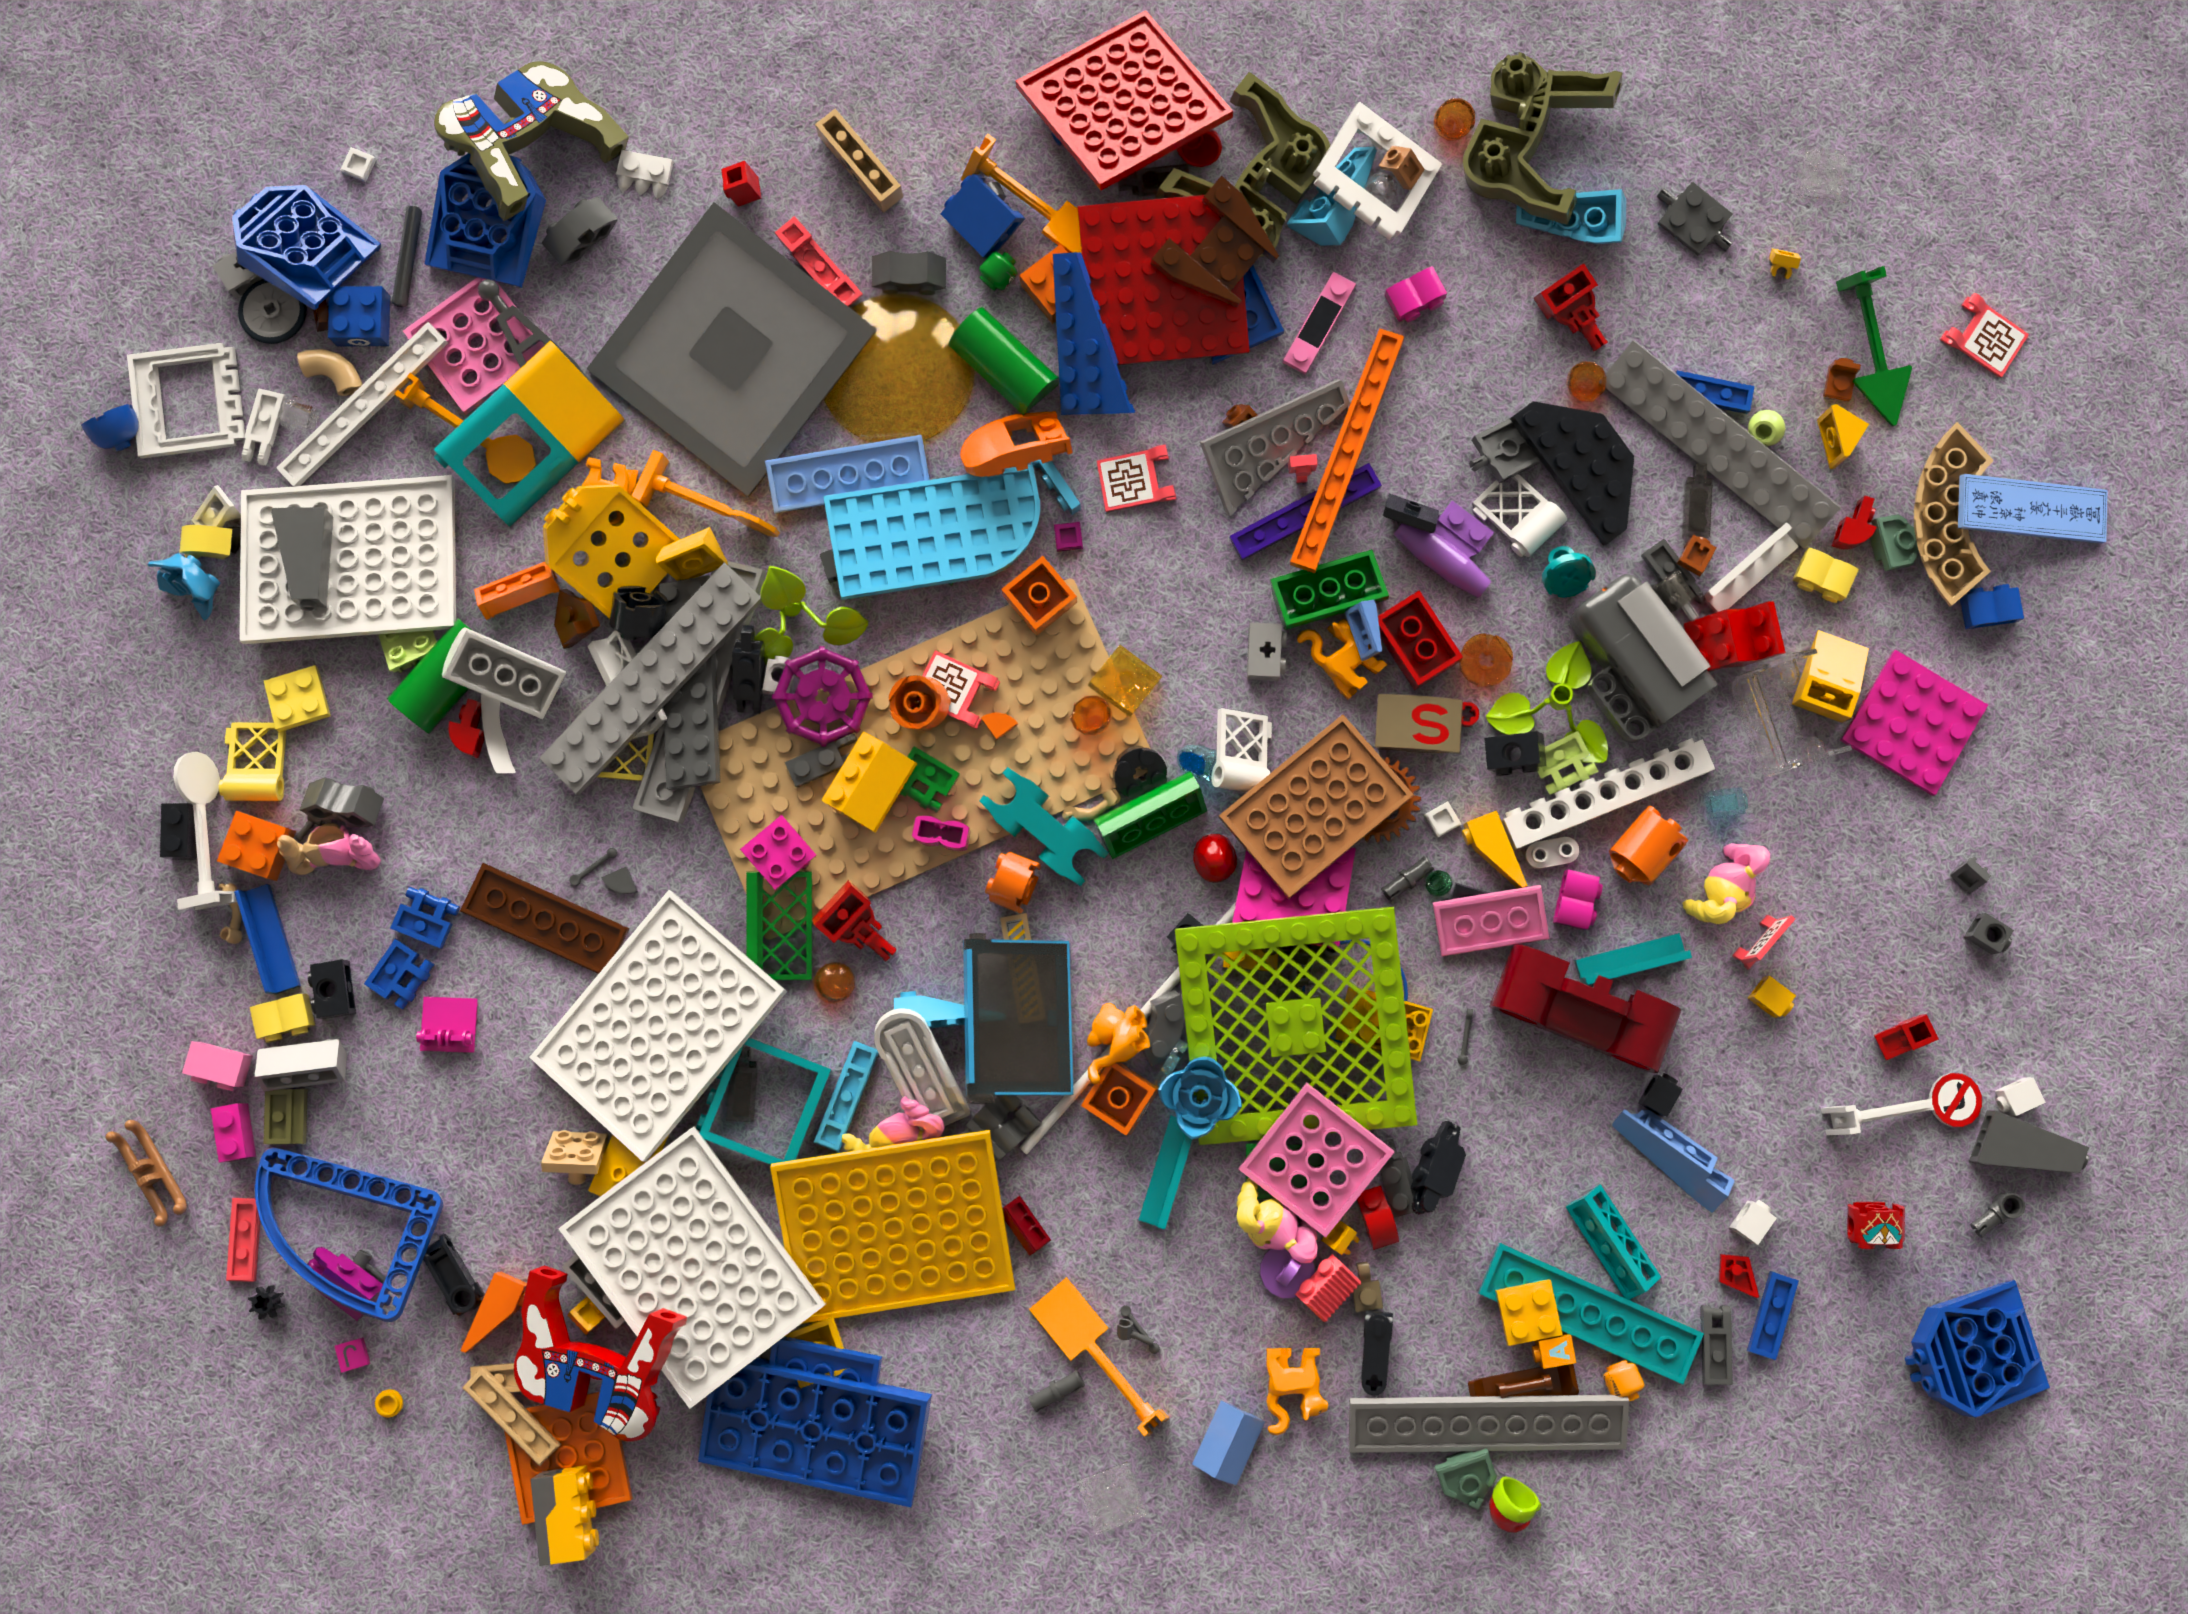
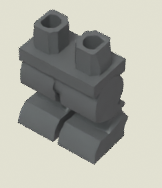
(1004, 1135)

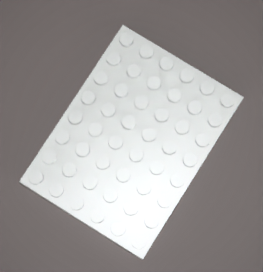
(386, 568)
(657, 1025)
(695, 1245)

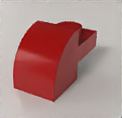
(1856, 530)
(466, 735)
(1906, 1036)
(1377, 1218)

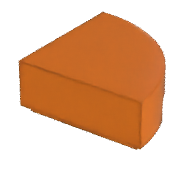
(999, 723)

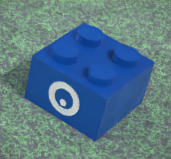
(359, 316)

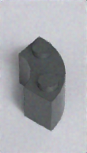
(579, 230)
(908, 272)
(346, 803)
(1164, 1026)

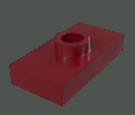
(1025, 1226)

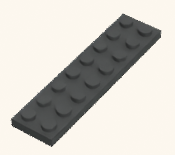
(692, 712)

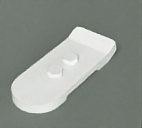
(919, 1065)

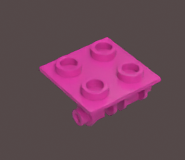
(778, 852)
(448, 1024)

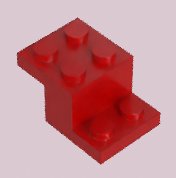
(1737, 636)

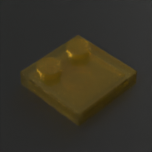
(1125, 680)

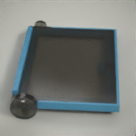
(1017, 1018)

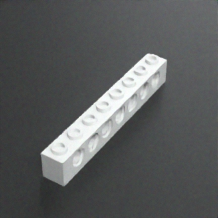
(1697, 764)

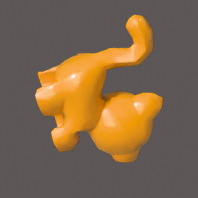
(1120, 1031)

